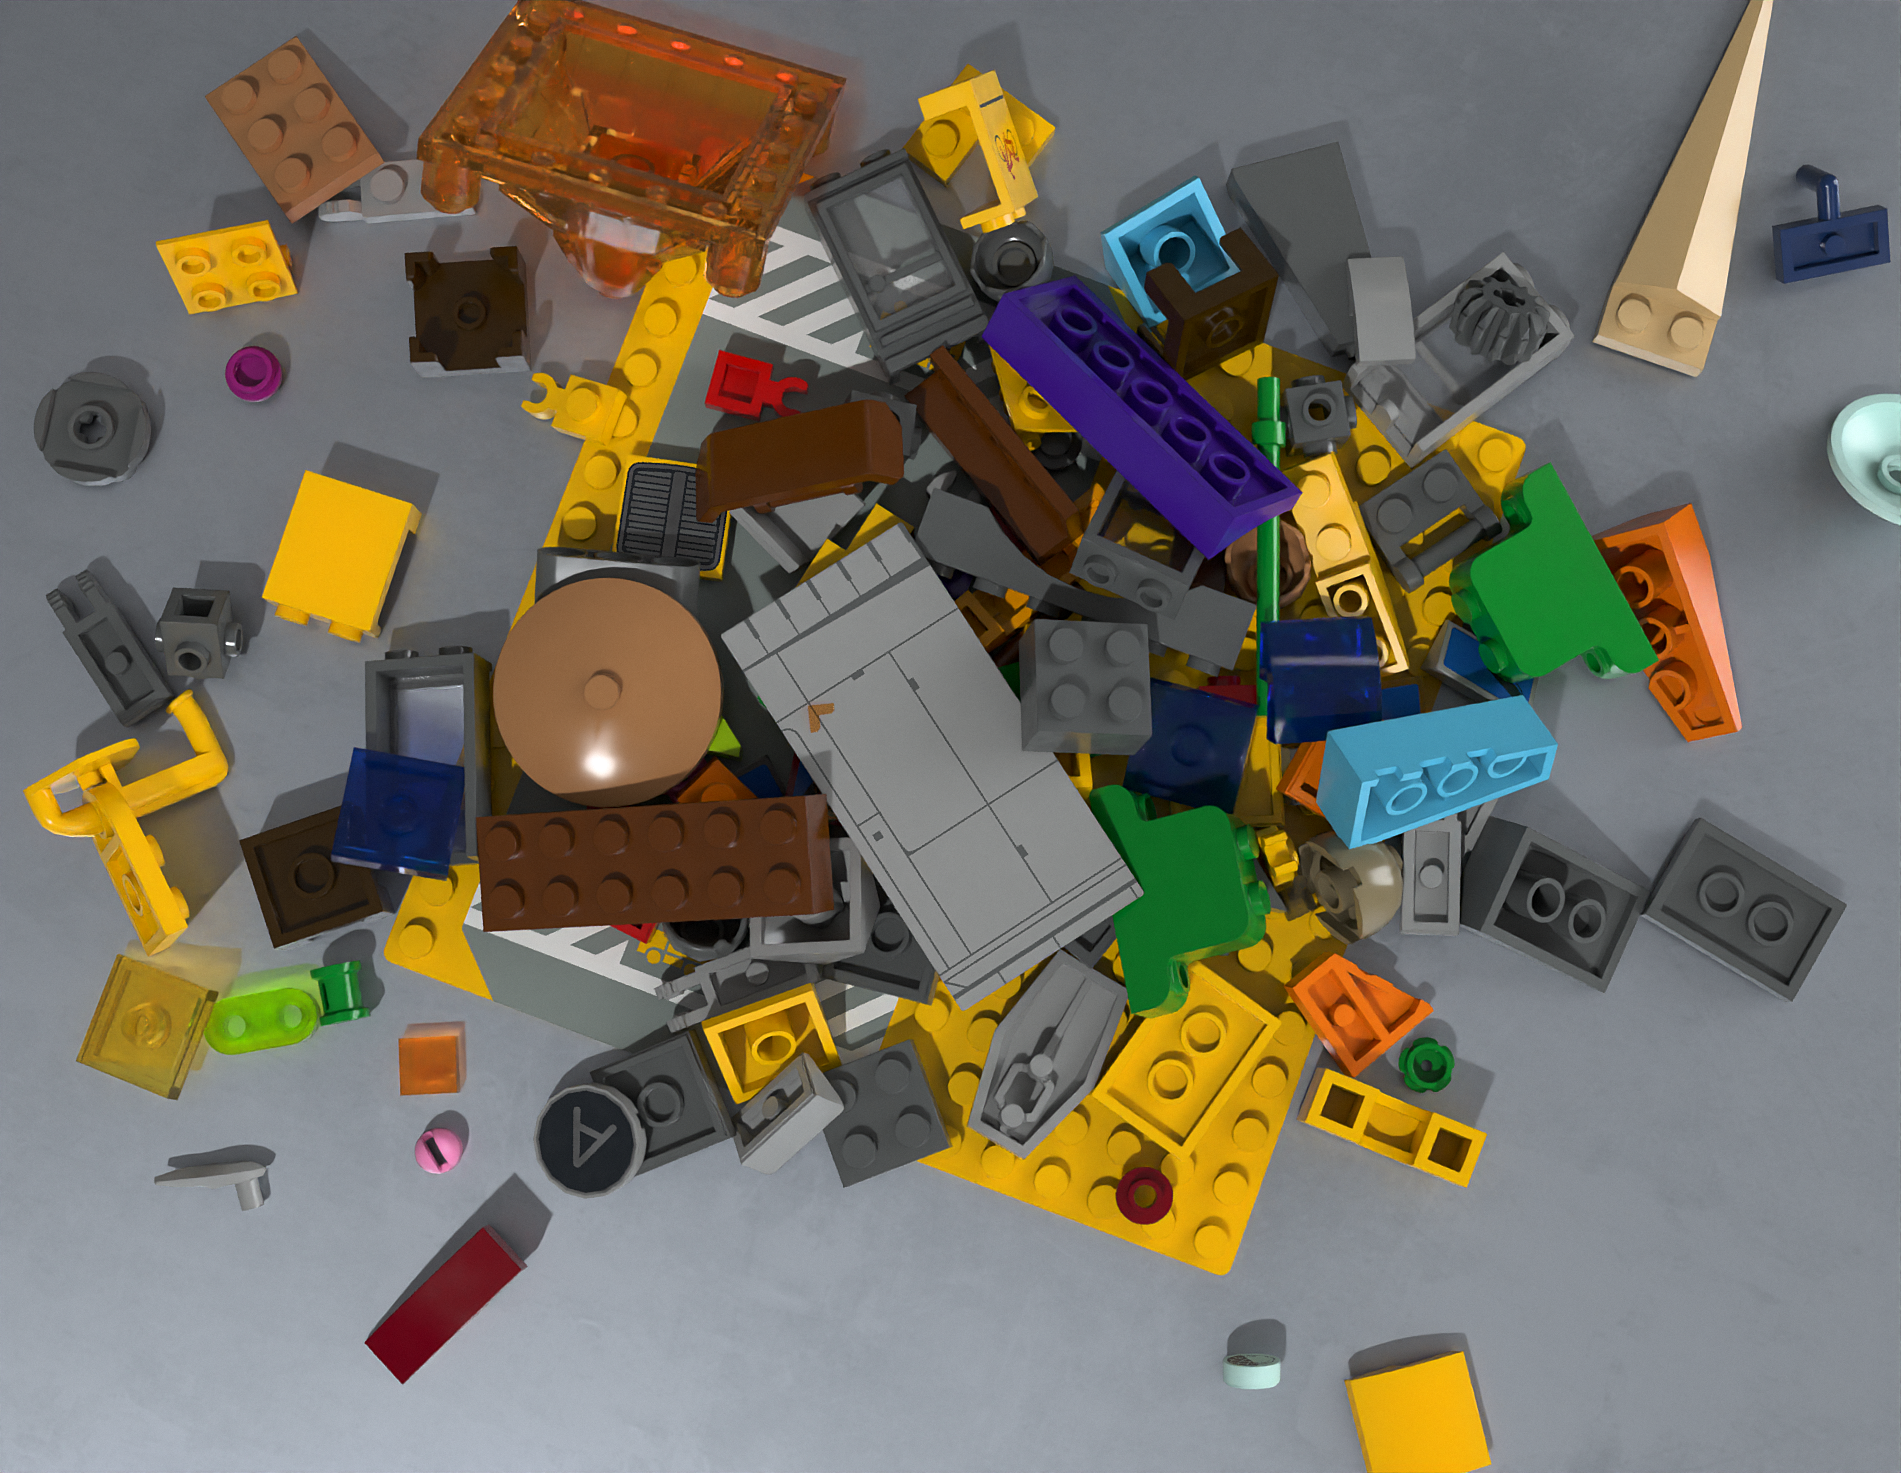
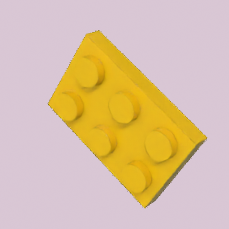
(1187, 1063)

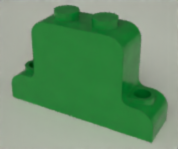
(1546, 591)
(1196, 894)

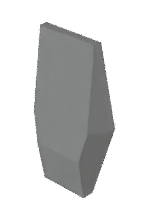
(1046, 1054)

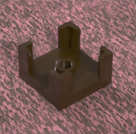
(469, 314)
(1217, 320)
(305, 890)

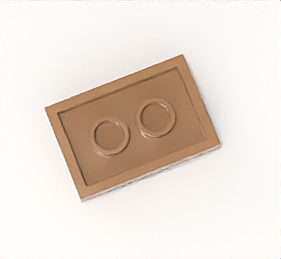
(294, 129)

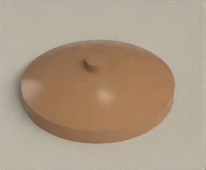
(608, 692)

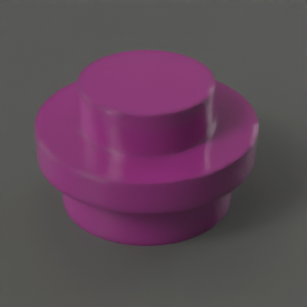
(253, 374)

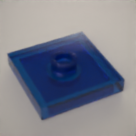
(1194, 747)
(399, 814)

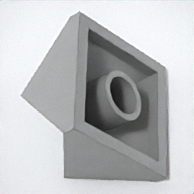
(829, 934)

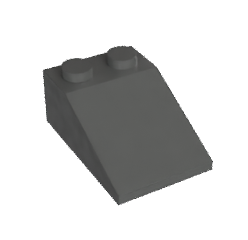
(1548, 902)

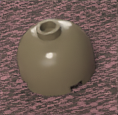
(1355, 886)

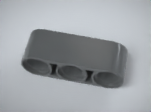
(568, 565)

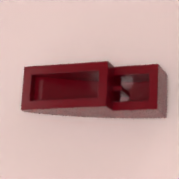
(445, 1303)

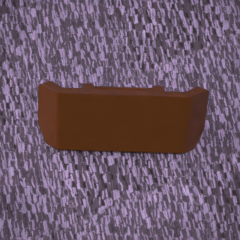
(798, 458)

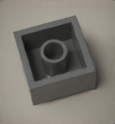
(1085, 687)

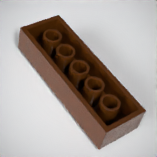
(655, 863)

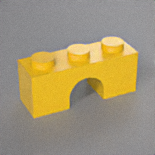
(1391, 1127)

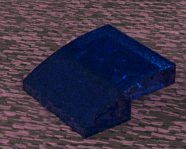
(1319, 676)

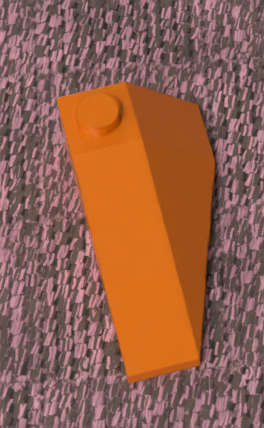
(1673, 594)

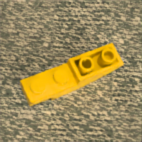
(1344, 555)

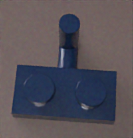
(1832, 240)

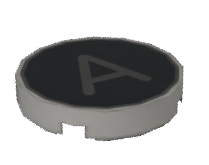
(589, 1140)

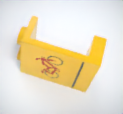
(999, 145)

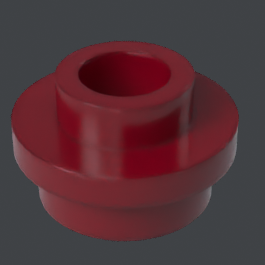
(1125, 1195)

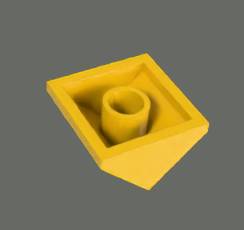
(767, 1036)

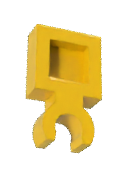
(581, 409)
(1277, 855)

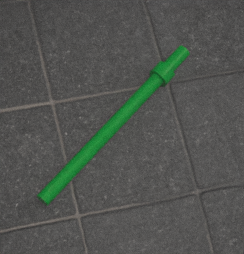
(1268, 437)

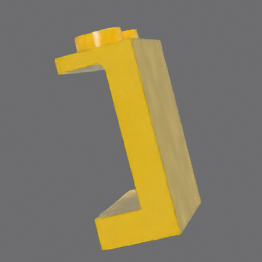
(338, 556)

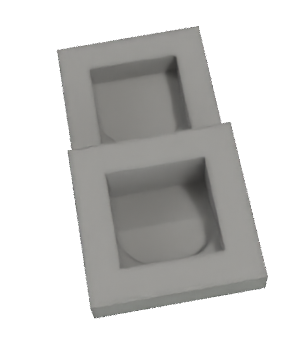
(1380, 311)

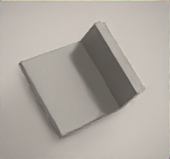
(799, 529)

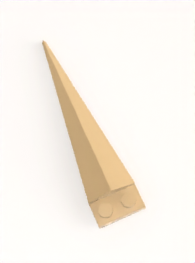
(1679, 261)

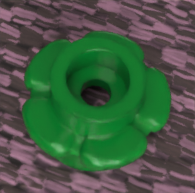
(1441, 1060)

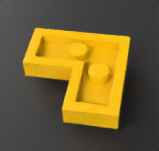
(949, 139)

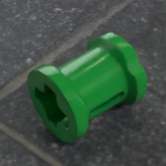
(340, 993)

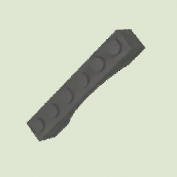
(970, 539)

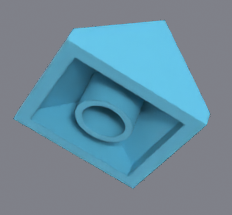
(1170, 229)

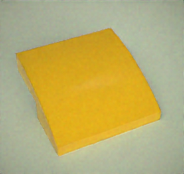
(1419, 1417)

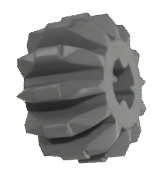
(1499, 320)

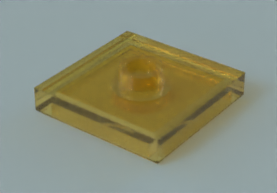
(147, 1027)

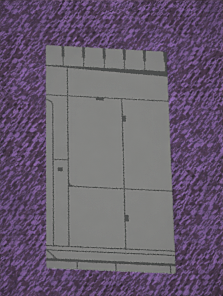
(928, 766)

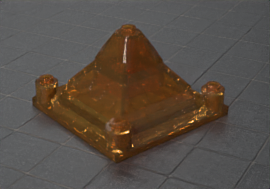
(631, 141)

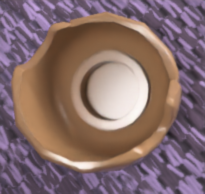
(1294, 565)

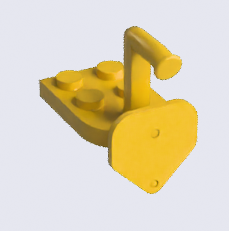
(112, 812)

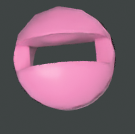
(449, 1146)

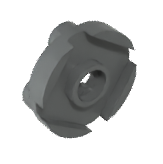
(75, 403)

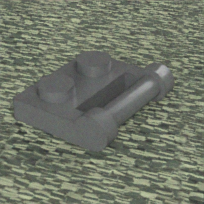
(1416, 505)

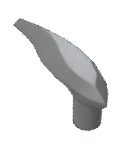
(218, 1175)

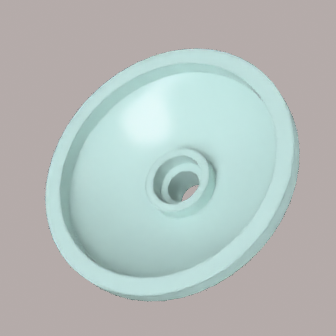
(1867, 453)

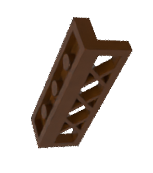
(995, 459)

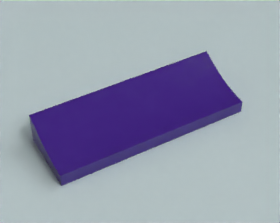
(1138, 413)

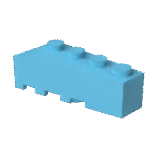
(1429, 766)

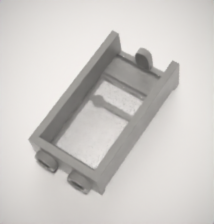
(1446, 385)

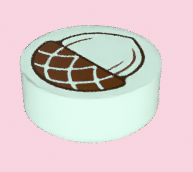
(1251, 1371)

